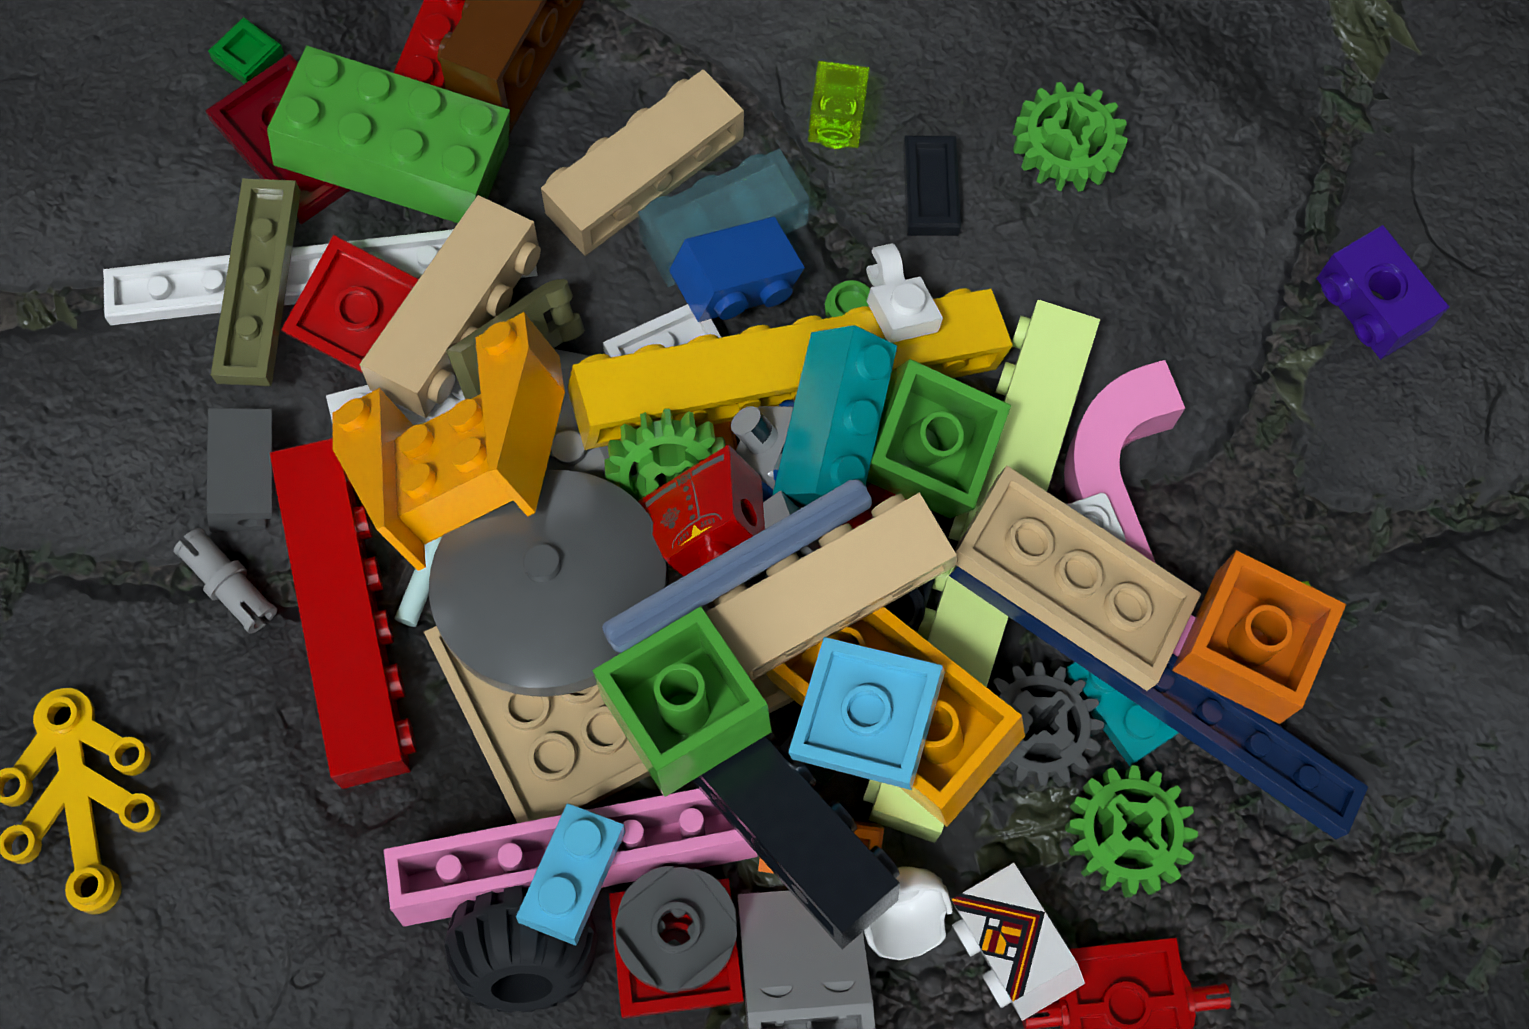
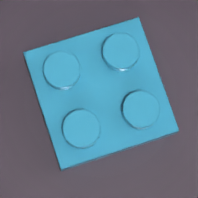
(867, 713)

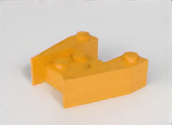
(465, 461)

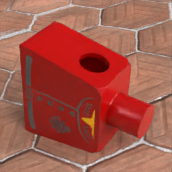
(706, 510)

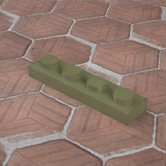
(256, 283)

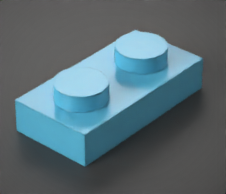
(571, 874)

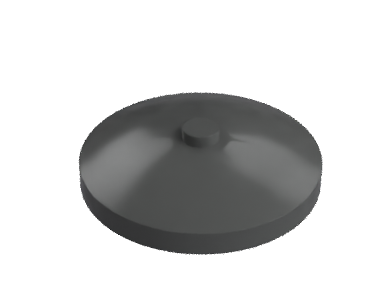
(531, 593)

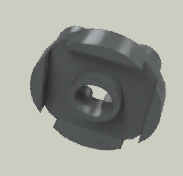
(711, 934)

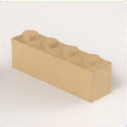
(642, 161)
(455, 296)
(834, 585)

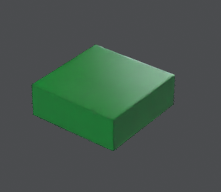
(246, 51)

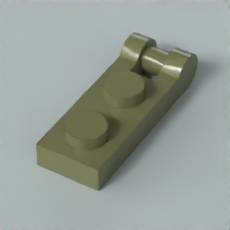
(564, 327)

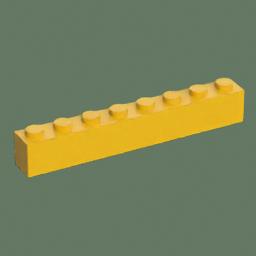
(763, 366)

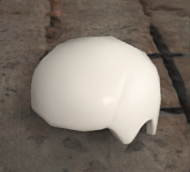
(915, 920)

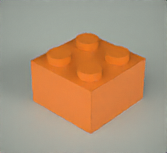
(1259, 637)

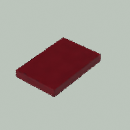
(244, 123)

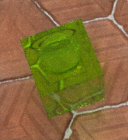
(838, 104)

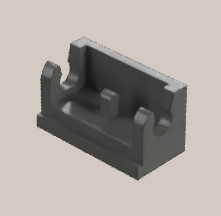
(239, 469)

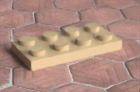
(1076, 578)

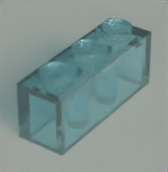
(751, 192)

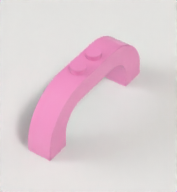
(1124, 411)

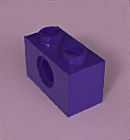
(1381, 265)

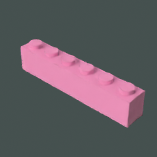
(440, 874)

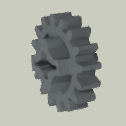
(1057, 740)

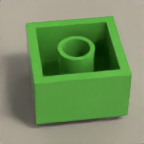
(936, 439)
(683, 701)

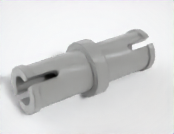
(225, 580)

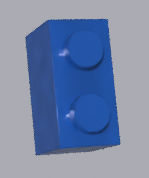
(736, 269)

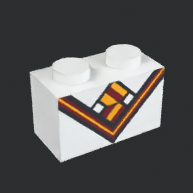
(1018, 942)

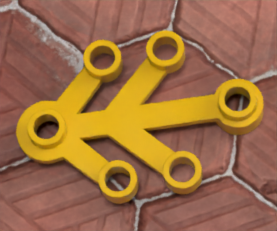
(73, 789)

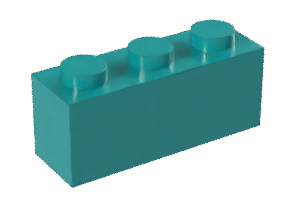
(835, 413)

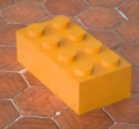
(969, 727)

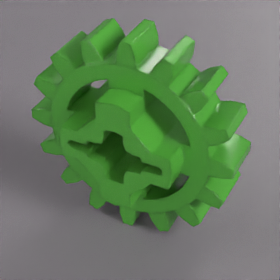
(1066, 139)
(660, 450)
(1147, 847)

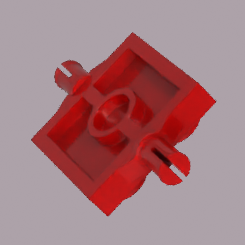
(1131, 989)

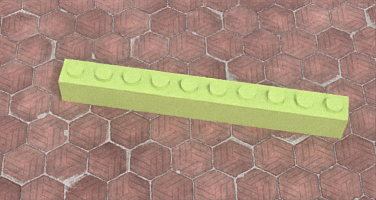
(1041, 397)

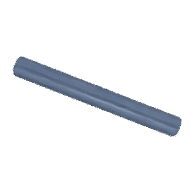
(737, 565)

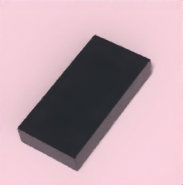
(931, 186)

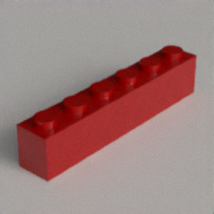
(341, 617)

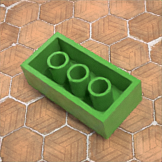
(388, 135)

